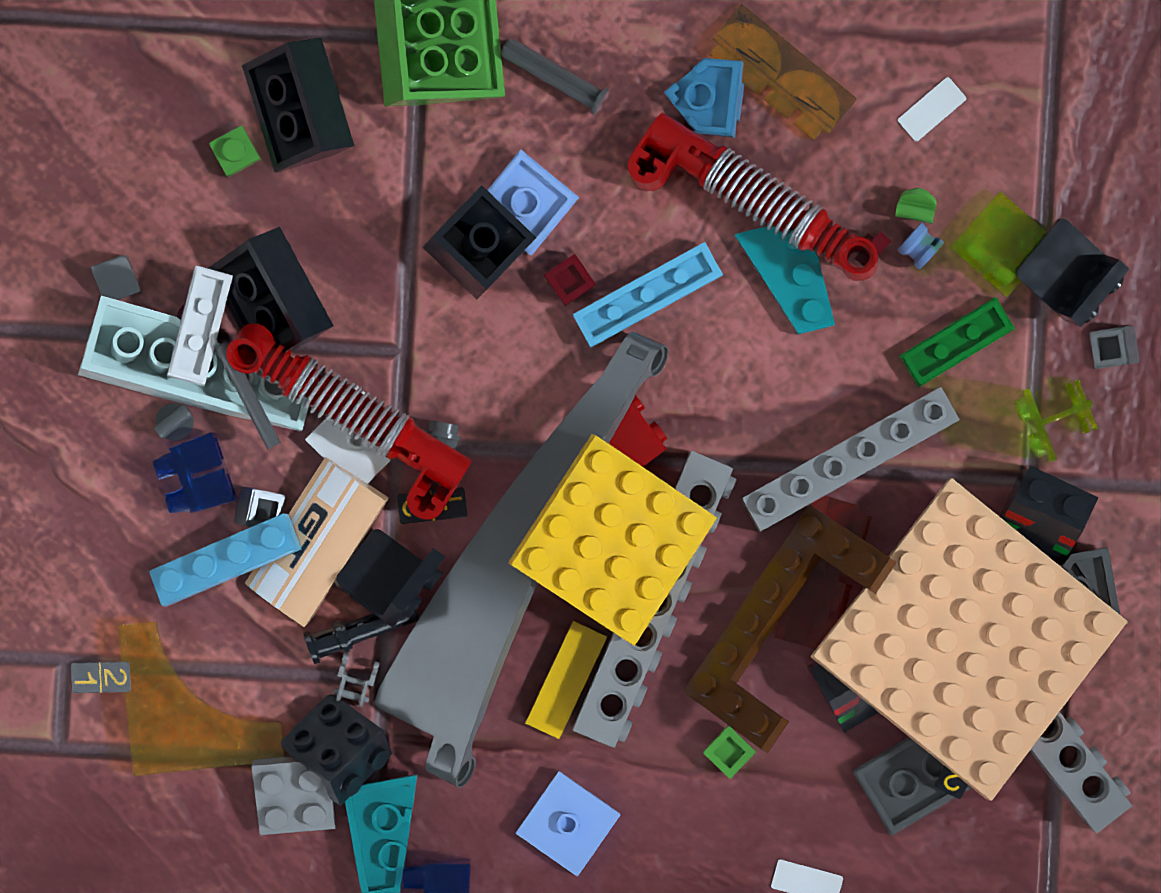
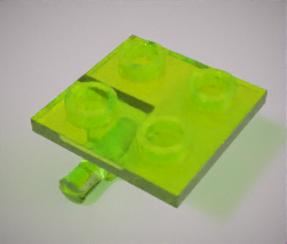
(998, 242)
(1028, 411)

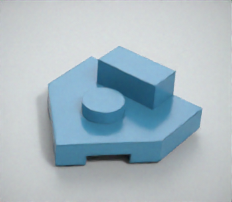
(710, 97)

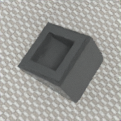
(116, 278)
(1114, 347)
(258, 506)

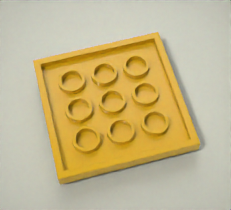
(612, 539)

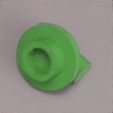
(916, 205)

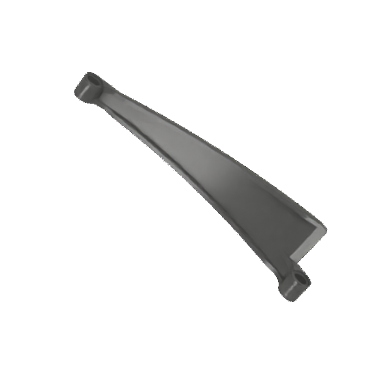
(467, 629)

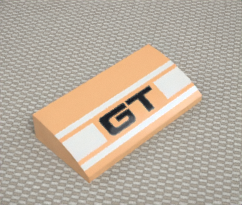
(329, 525)

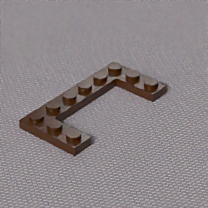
(717, 677)

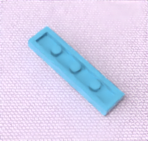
(647, 294)
(225, 560)

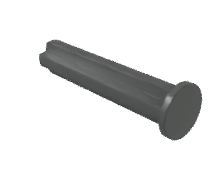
(554, 75)

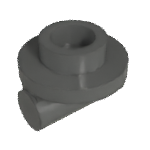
(174, 422)

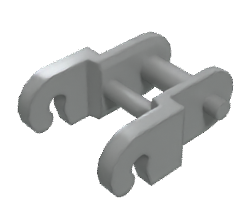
(349, 694)

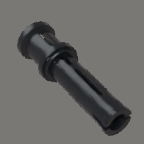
(344, 635)

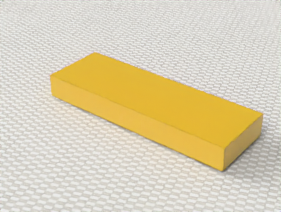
(566, 679)

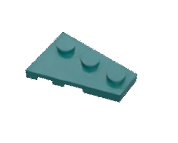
(791, 277)
(380, 831)

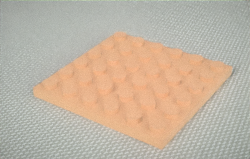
(970, 640)

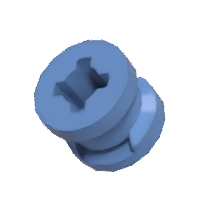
(920, 245)

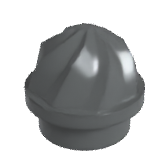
(444, 432)

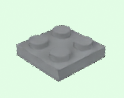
(290, 797)

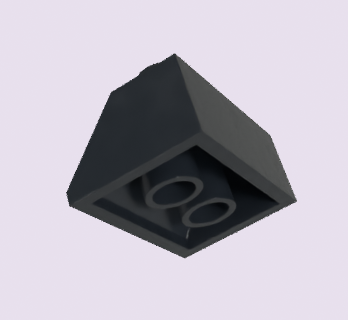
(298, 104)
(273, 291)

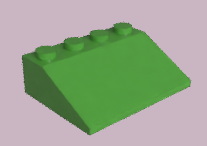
(438, 51)

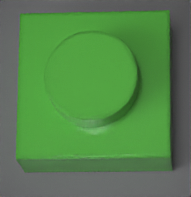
(234, 151)
(729, 751)

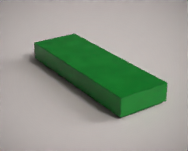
(956, 342)

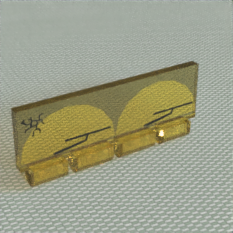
(790, 74)

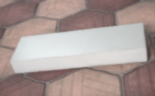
(199, 326)

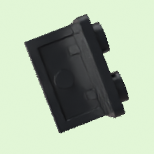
(1070, 273)
(388, 577)
(338, 747)

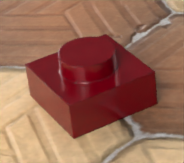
(880, 242)
(569, 279)

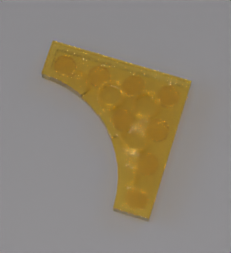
(174, 726)

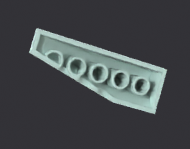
(134, 351)

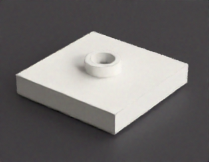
(347, 451)

